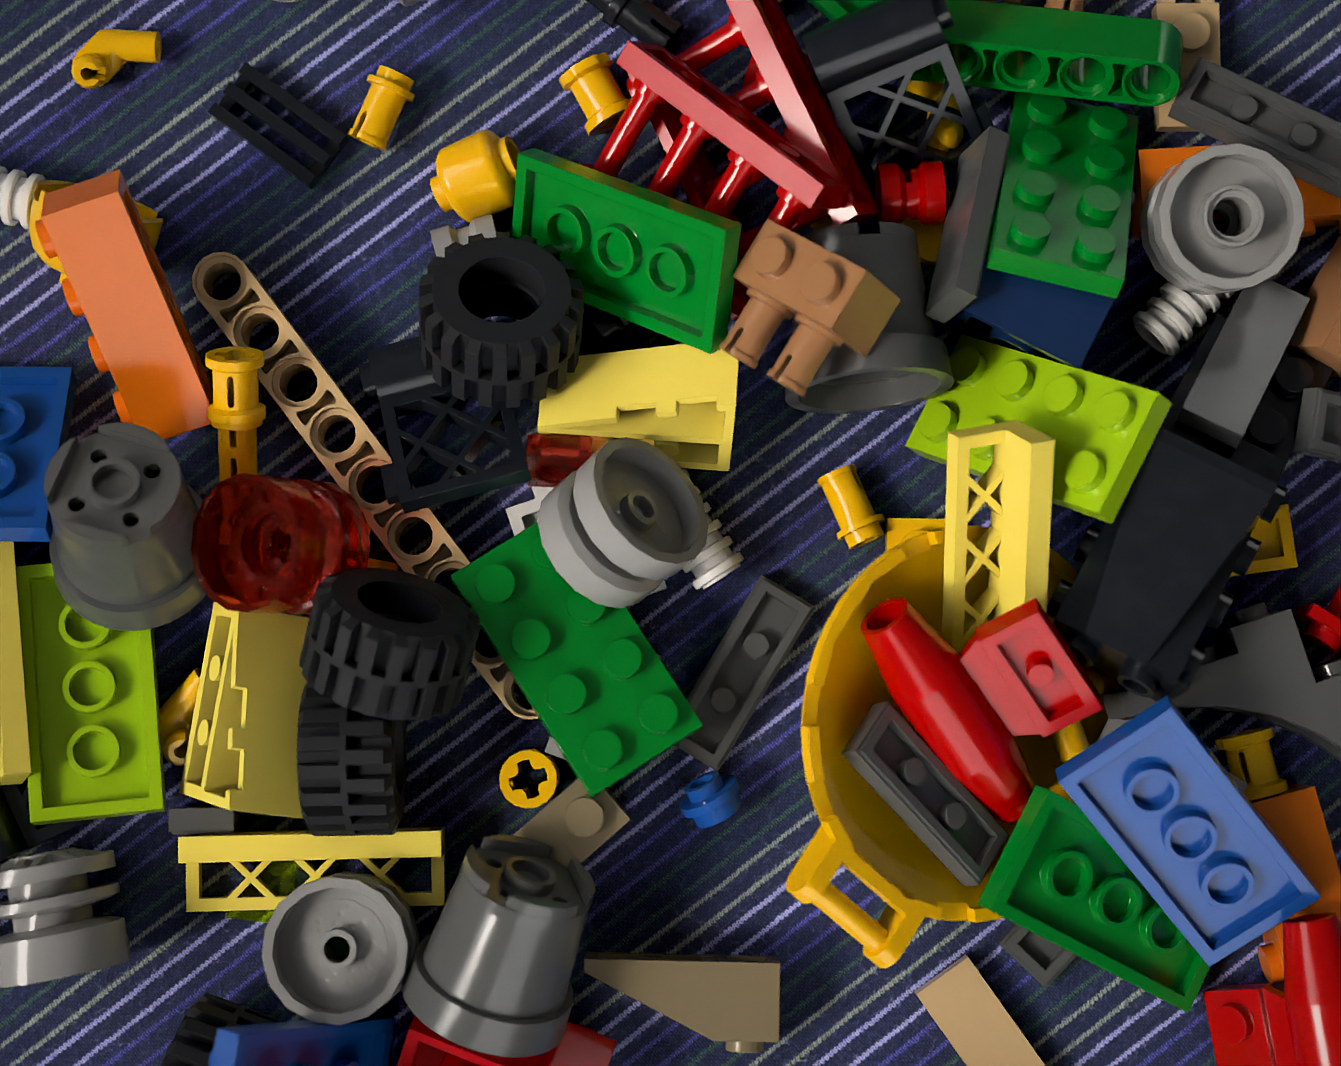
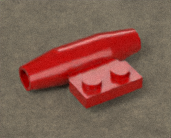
(972, 703)
(1288, 1027)

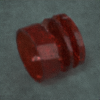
(273, 540)

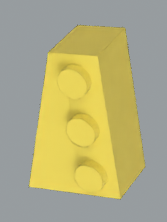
(656, 395)
(248, 714)

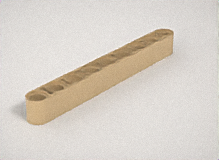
(312, 419)

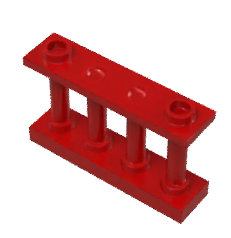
(785, 82)
(711, 114)

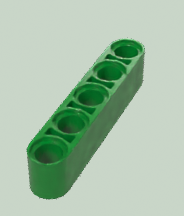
(1062, 53)

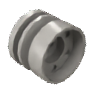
(55, 917)

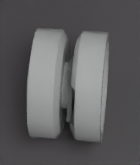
(1259, 210)
(622, 523)
(300, 956)

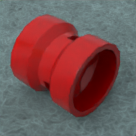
(911, 193)

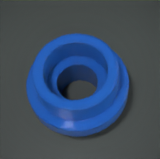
(711, 799)

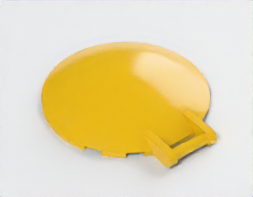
(854, 819)

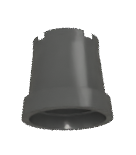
(906, 358)
(100, 565)
(503, 950)

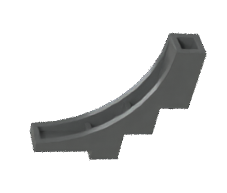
(1259, 675)

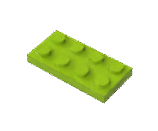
(1096, 421)
(87, 710)

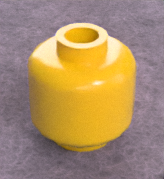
(476, 175)

